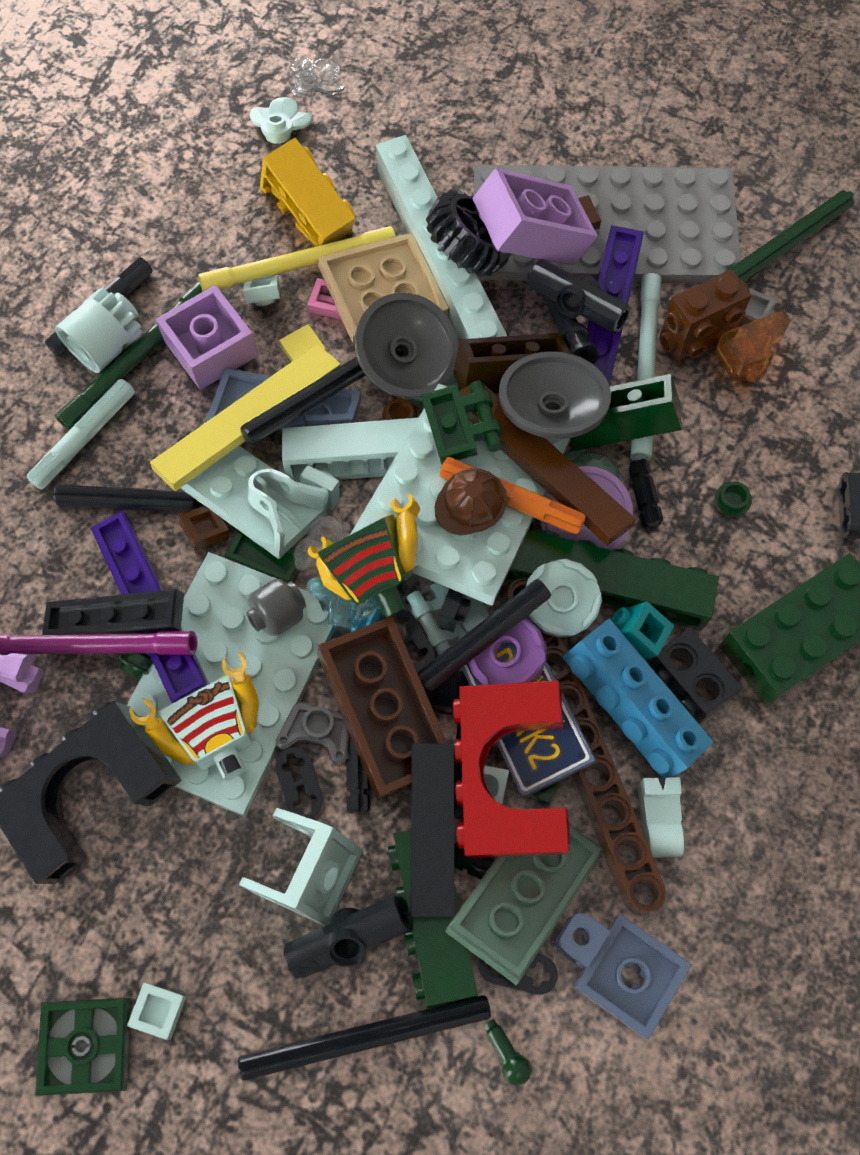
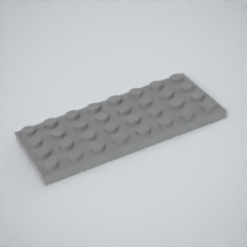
(682, 210)

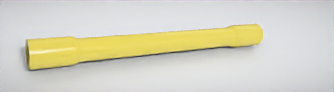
(229, 277)

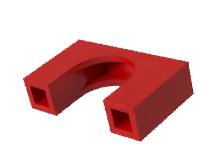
(485, 718)

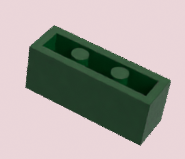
(636, 412)

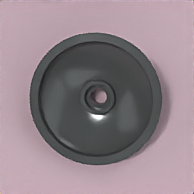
(417, 329)
(554, 395)

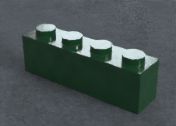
(443, 962)

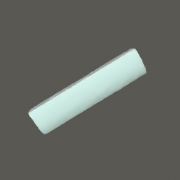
(344, 448)

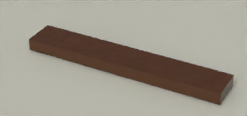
(560, 476)

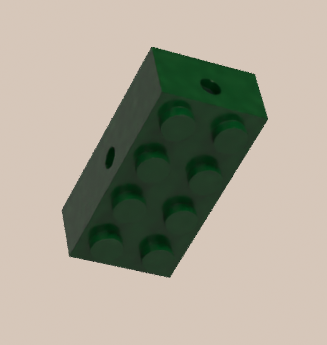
(799, 632)

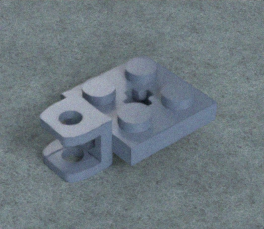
(602, 960)

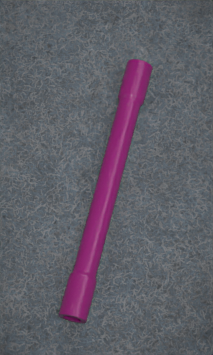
(161, 643)

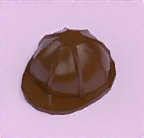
(470, 502)

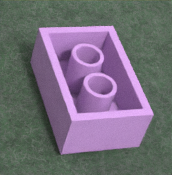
(534, 217)

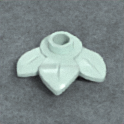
(280, 119)

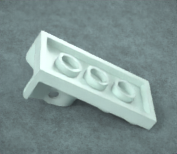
(259, 500)

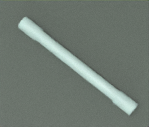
(649, 301)

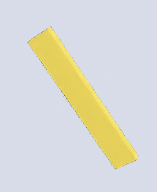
(222, 432)

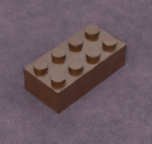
(380, 702)

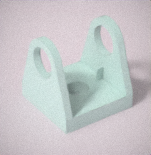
(321, 872)

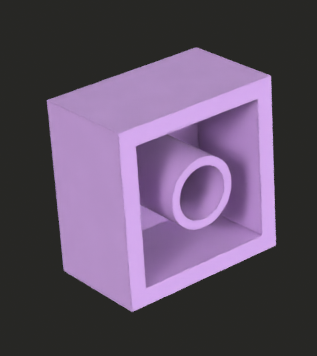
(207, 336)

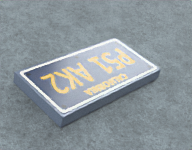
(541, 756)

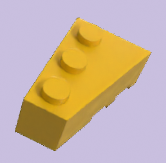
(307, 193)

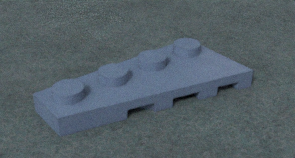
(334, 410)

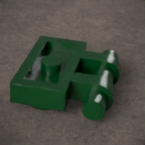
(450, 424)

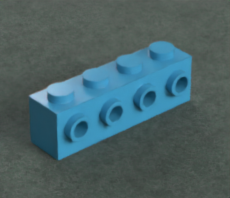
(635, 701)

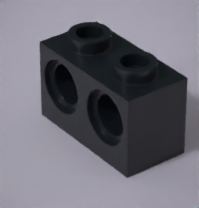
(701, 671)

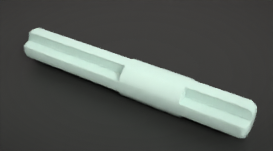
(80, 434)

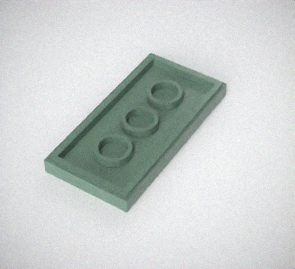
(521, 904)

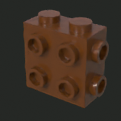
(702, 315)

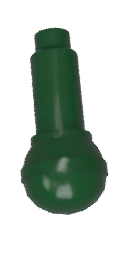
(515, 1067)

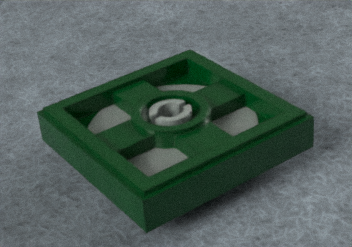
(83, 1046)

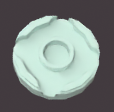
(573, 598)

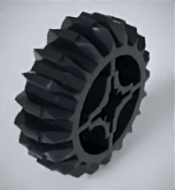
(463, 234)

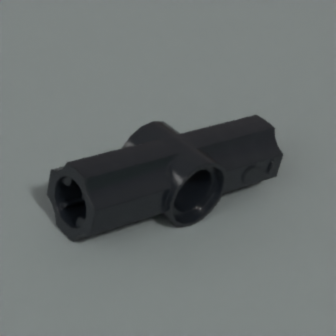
(578, 296)
(348, 937)

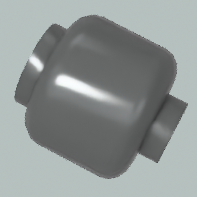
(275, 607)

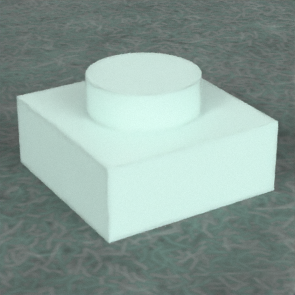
(262, 290)
(322, 478)
(156, 1011)

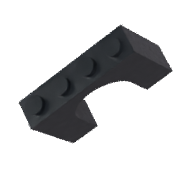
(32, 802)

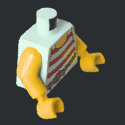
(209, 723)

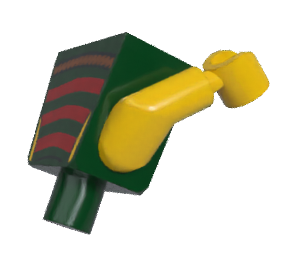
(372, 559)

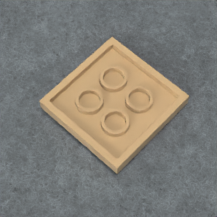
(376, 270)

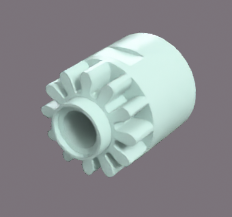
(100, 329)

